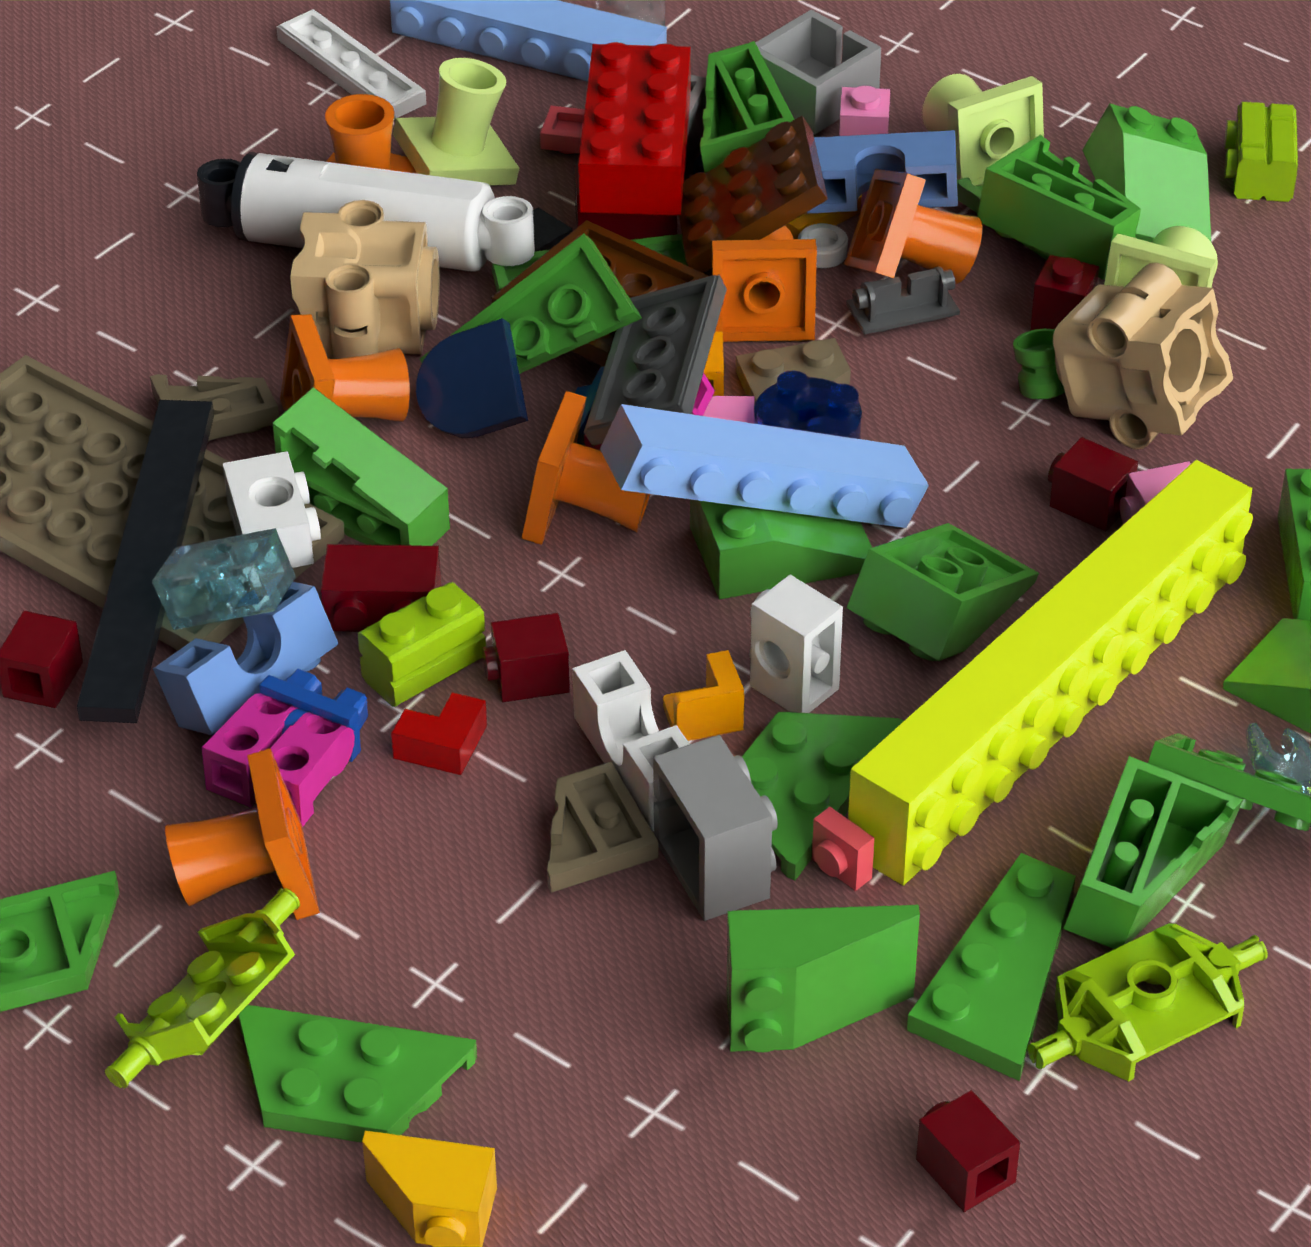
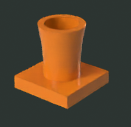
(362, 133)
(898, 228)
(767, 287)
(360, 385)
(576, 477)
(246, 844)

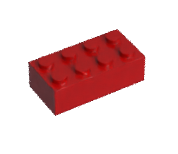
(635, 129)

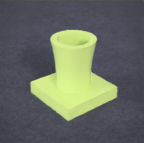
(984, 122)
(460, 137)
(1177, 247)

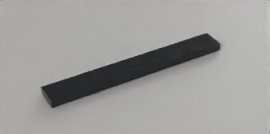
(153, 529)

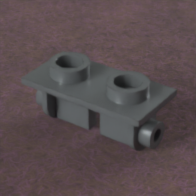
(886, 306)

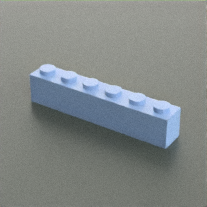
(524, 32)
(762, 466)

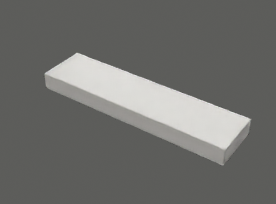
(349, 62)

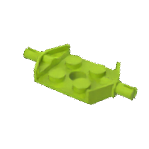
(219, 984)
(1117, 1024)

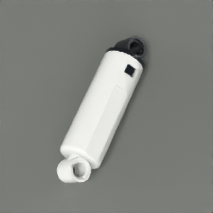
(270, 192)

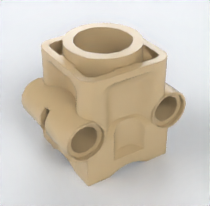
(366, 280)
(1142, 355)

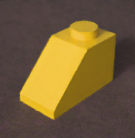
(433, 1186)

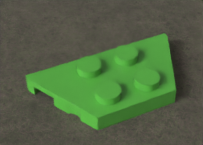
(805, 769)
(53, 939)
(345, 1074)

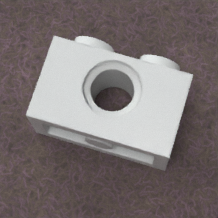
(269, 495)
(795, 645)

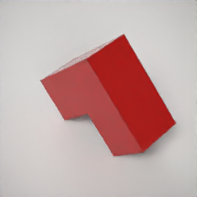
(444, 740)

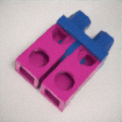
(303, 728)

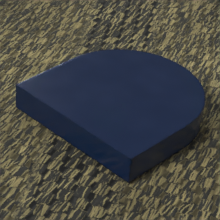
(472, 382)

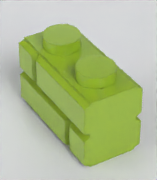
(1262, 151)
(422, 643)

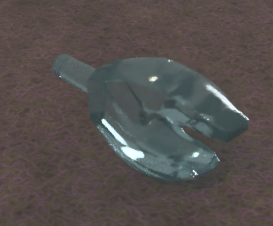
(1293, 764)

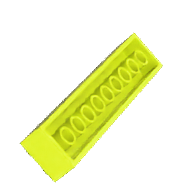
(1049, 671)

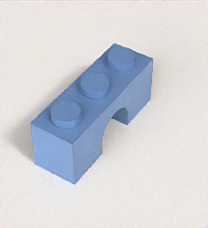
(851, 161)
(210, 685)

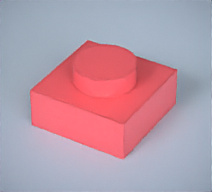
(562, 130)
(842, 849)

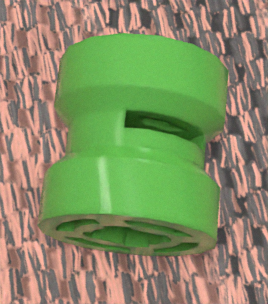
(1037, 356)

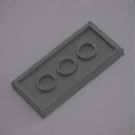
(659, 356)

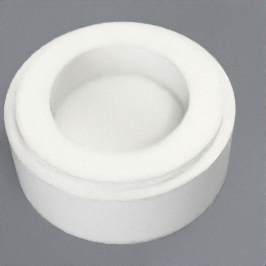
(830, 243)

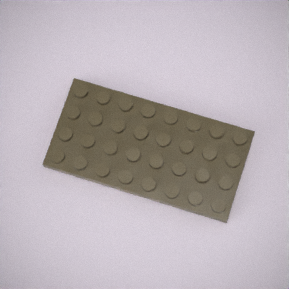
(71, 481)

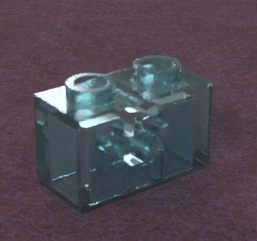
(224, 579)

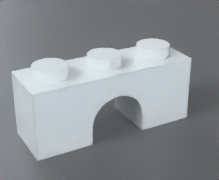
(619, 721)

